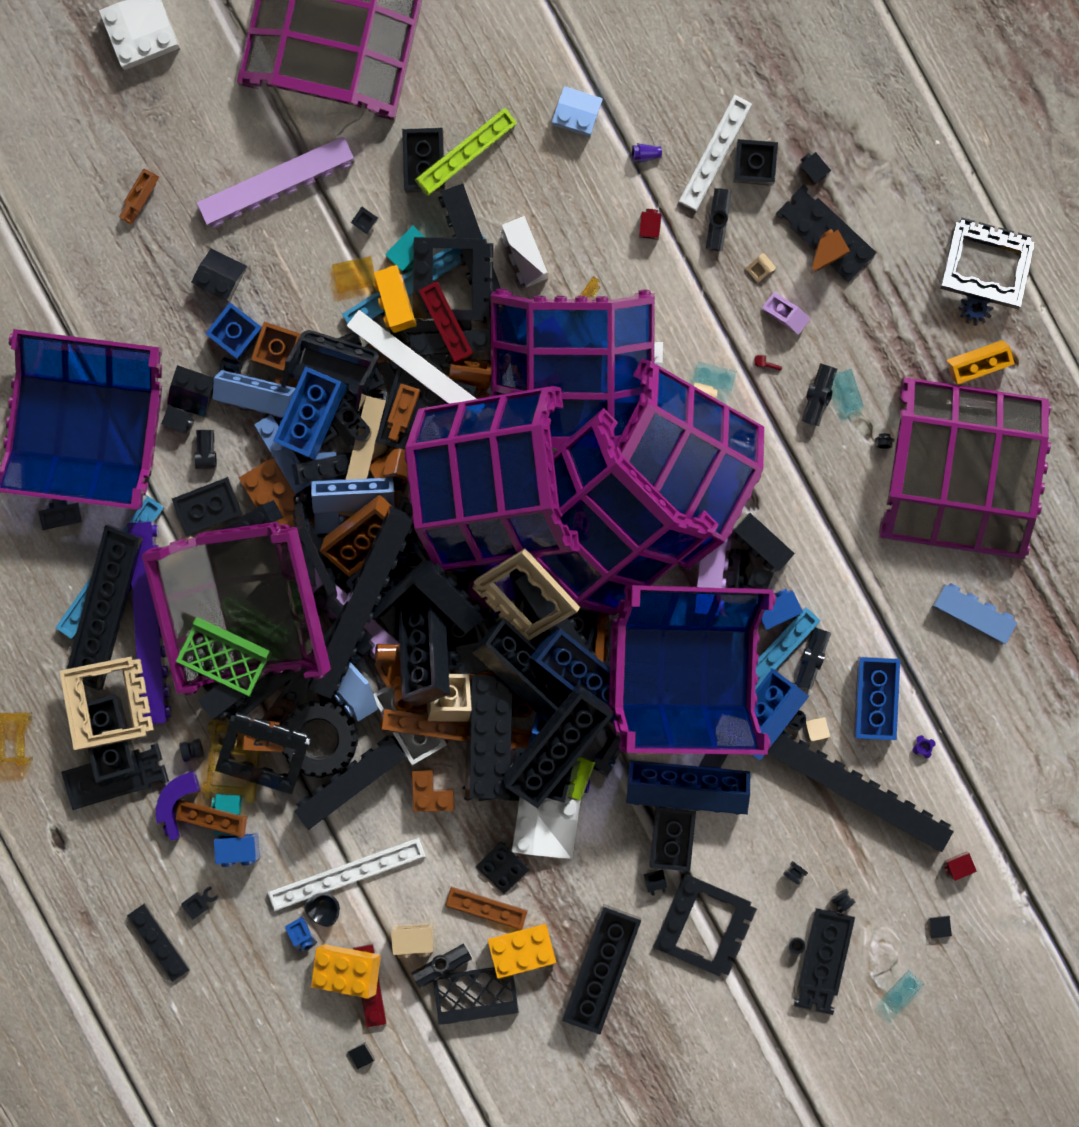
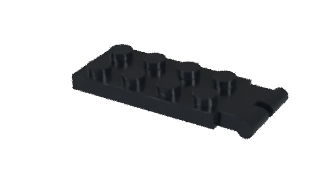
(813, 218)
(85, 791)
(824, 960)

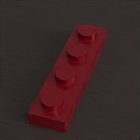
(446, 322)
(373, 1006)

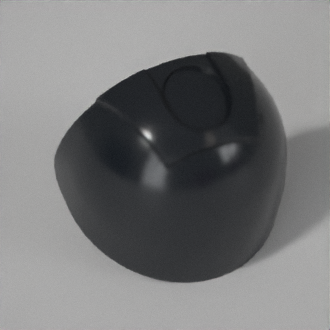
(322, 909)

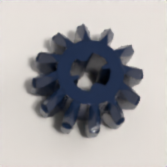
(979, 314)

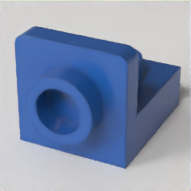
(300, 934)

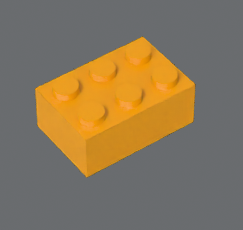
(522, 951)
(345, 971)

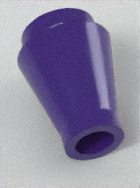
(644, 152)

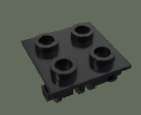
(502, 867)

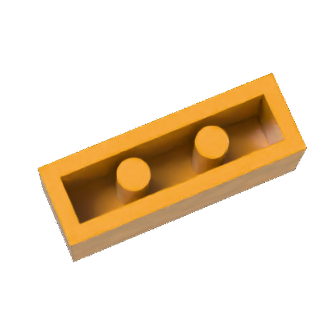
(394, 299)
(980, 362)

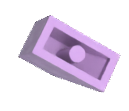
(786, 313)

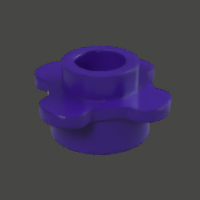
(917, 749)

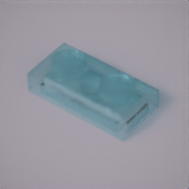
(714, 376)
(848, 391)
(902, 991)

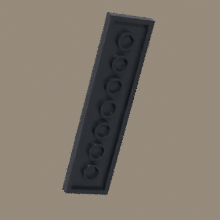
(105, 601)

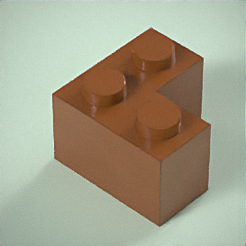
(426, 797)

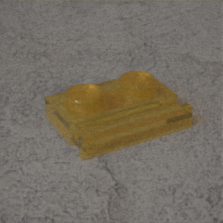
(354, 274)
(591, 288)

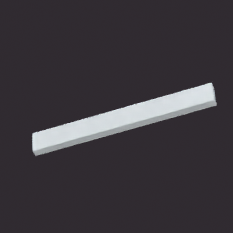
(407, 359)
(347, 874)

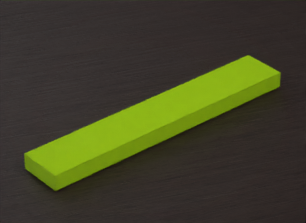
(465, 151)

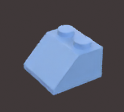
(577, 111)
(355, 694)

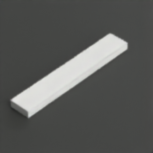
(715, 153)

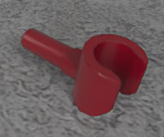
(760, 361)

